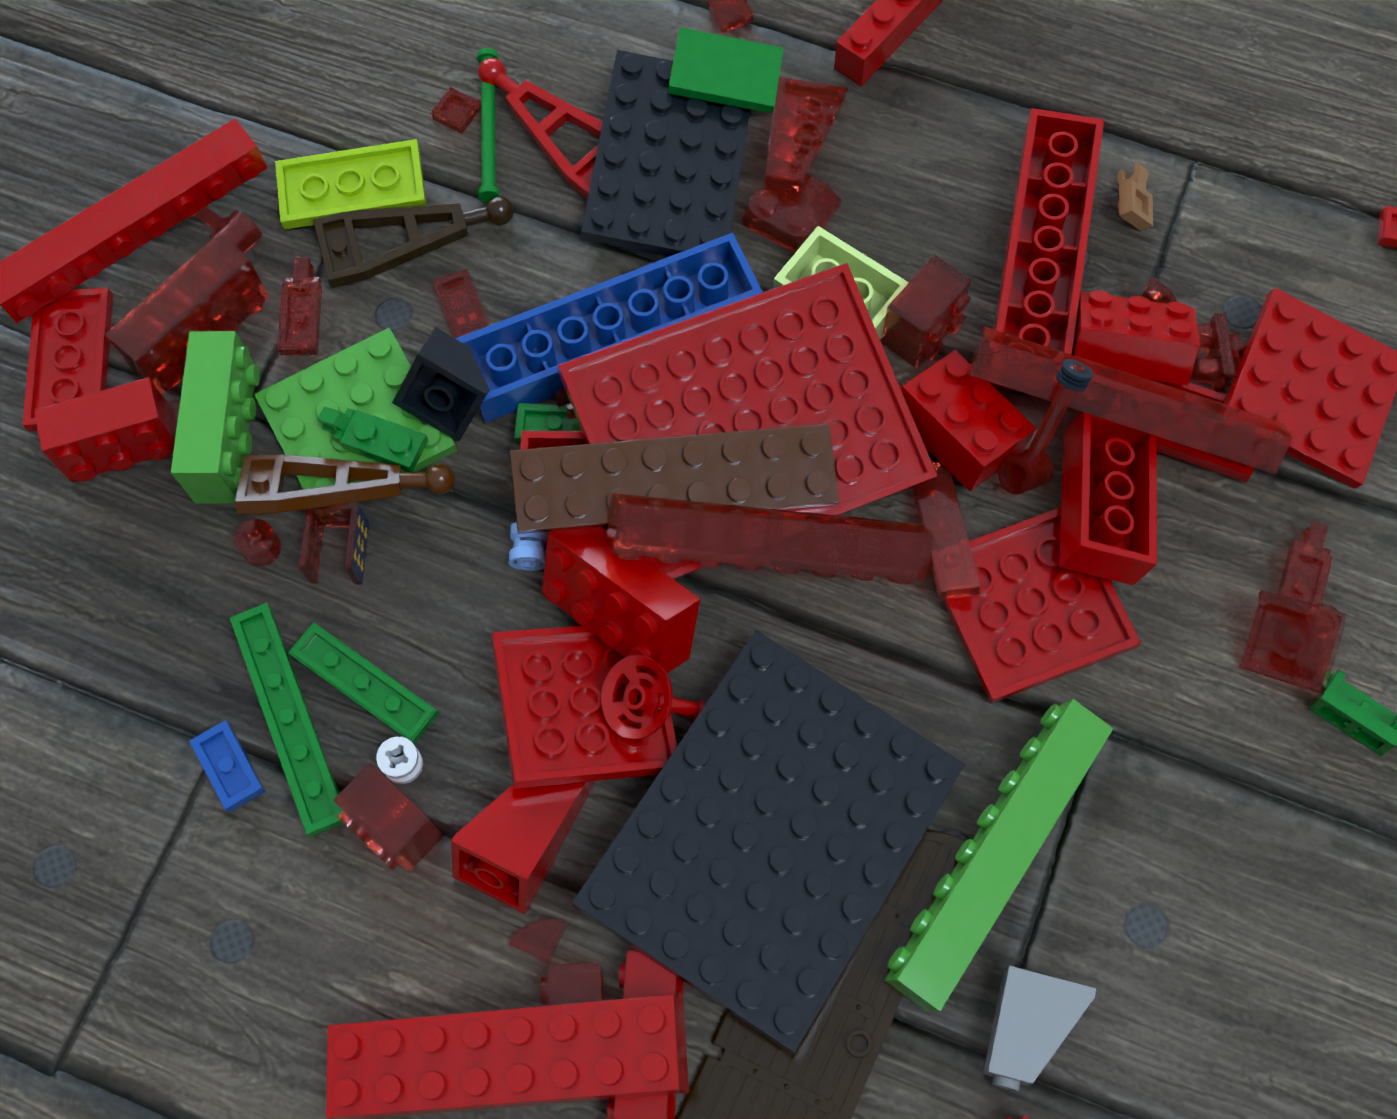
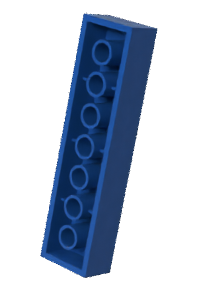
(524, 351)

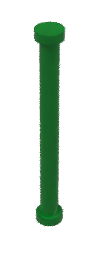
(488, 143)

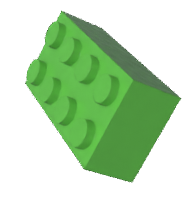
(214, 416)

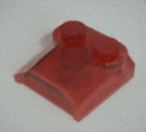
(791, 215)
(1294, 641)

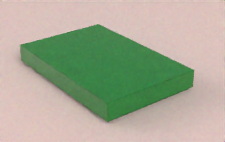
(726, 70)

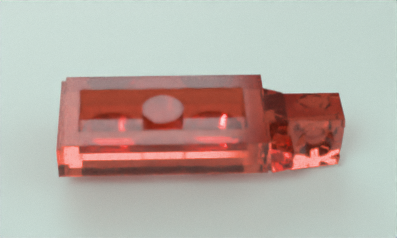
(300, 311)
(1307, 566)

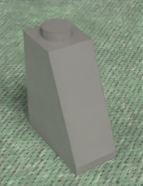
(1030, 1024)

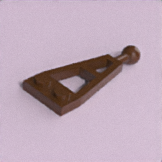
(263, 479)

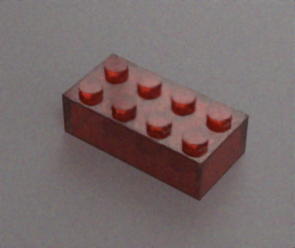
(206, 294)

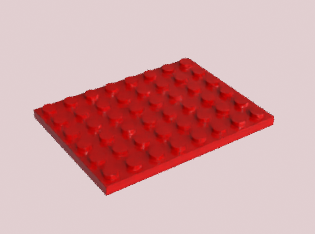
(757, 365)

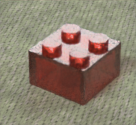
(926, 312)
(394, 823)

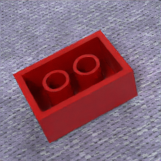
(1137, 336)
(965, 420)
(105, 430)

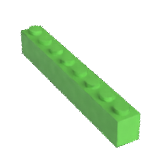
(997, 856)

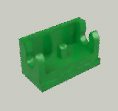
(1356, 714)

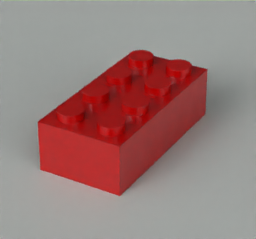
(1108, 500)
(620, 599)

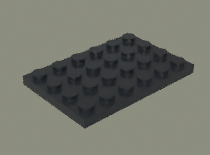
(662, 163)

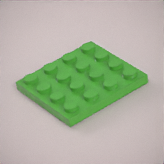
(358, 379)

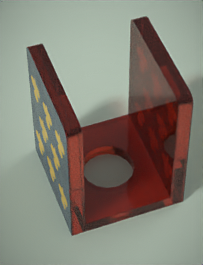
(313, 534)

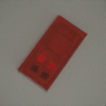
(460, 303)

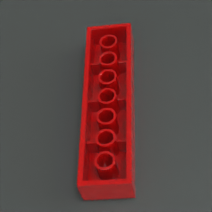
(1049, 229)
(507, 1058)

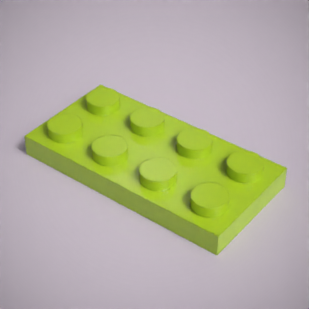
(349, 181)

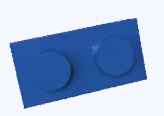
(227, 766)

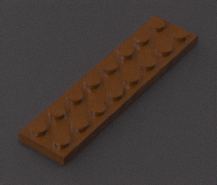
(741, 468)

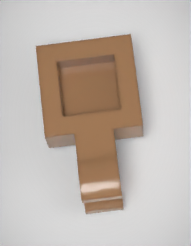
(1135, 201)

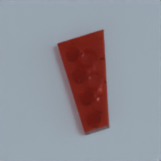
(798, 129)

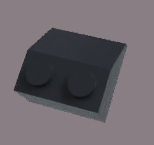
(443, 385)

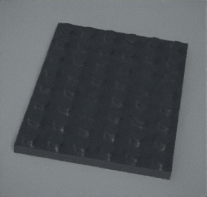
(770, 840)

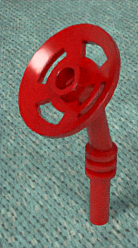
(642, 698)

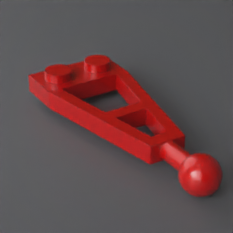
(580, 175)

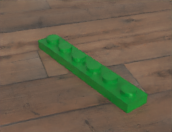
(288, 719)

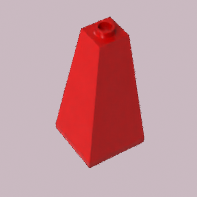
(516, 841)

